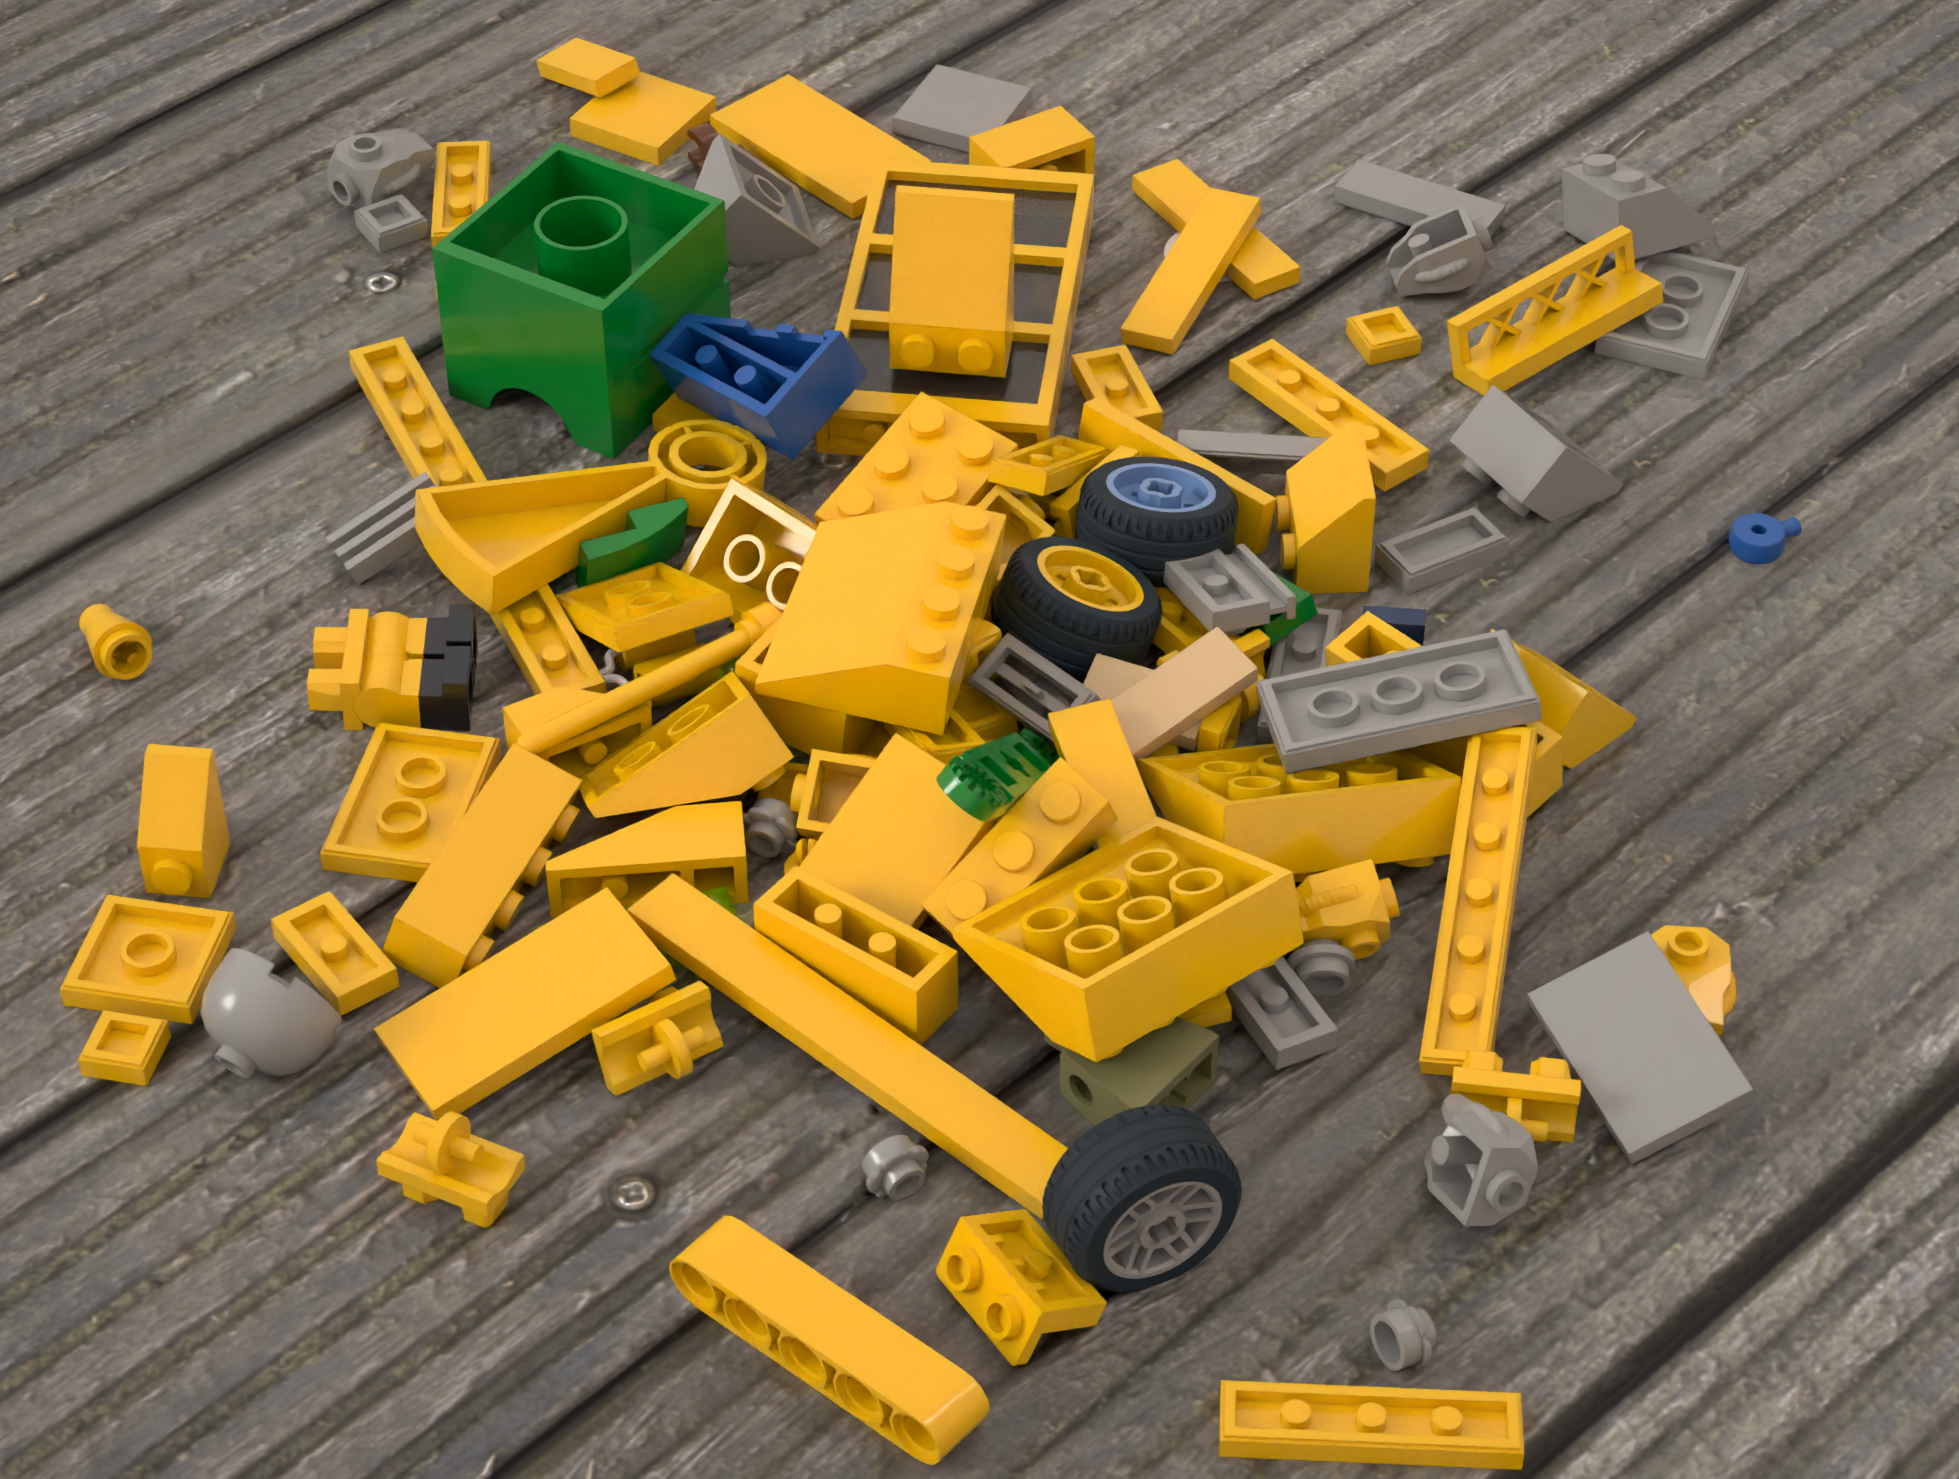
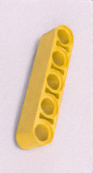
(830, 1340)

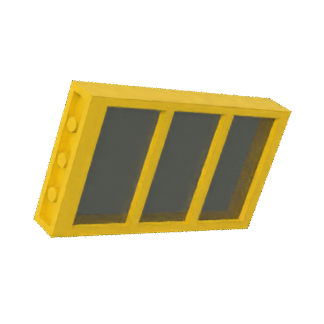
(1049, 262)

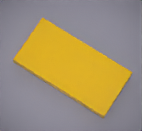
(811, 141)
(524, 1004)

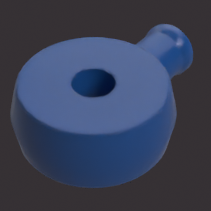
(1760, 537)

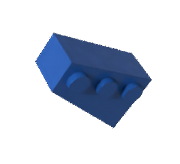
(758, 378)

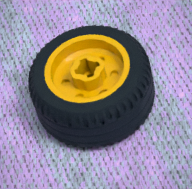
(1075, 603)

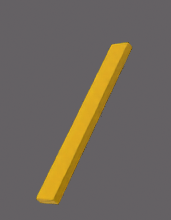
(851, 1040)

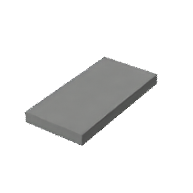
(1397, 701)

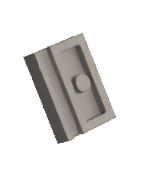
(1229, 590)

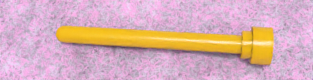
(652, 684)

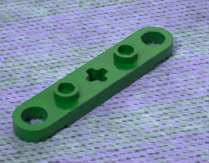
(996, 774)

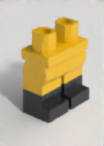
(397, 669)

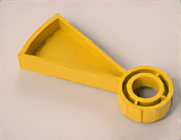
(525, 531)

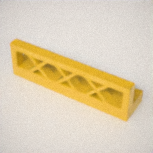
(1550, 327)

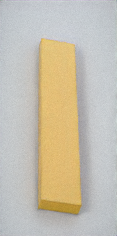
(1097, 749)
(1479, 898)

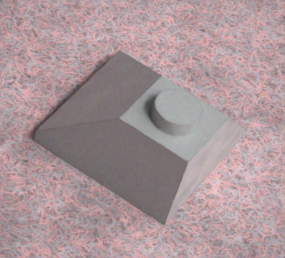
(761, 207)

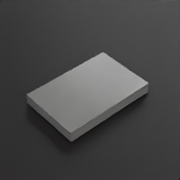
(1690, 321)
(1640, 1047)

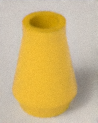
(116, 643)

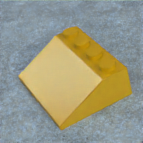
(887, 614)
(1310, 818)
(1134, 935)

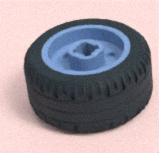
(1156, 512)

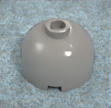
(264, 1019)

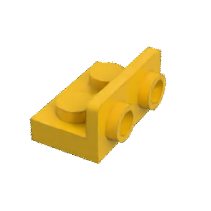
(1015, 1282)

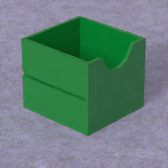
(574, 286)

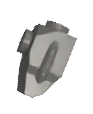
(377, 166)
(1441, 254)
(1480, 1163)

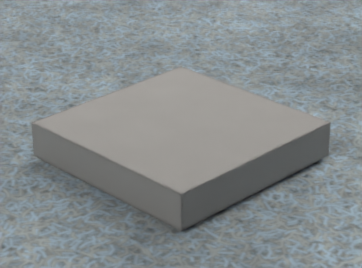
(958, 105)

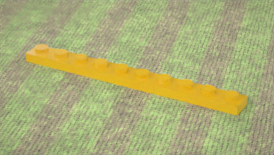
(429, 442)

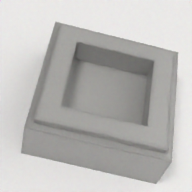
(391, 223)

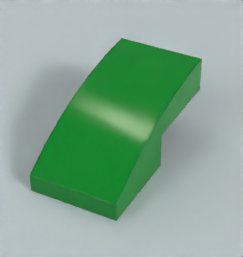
(650, 537)

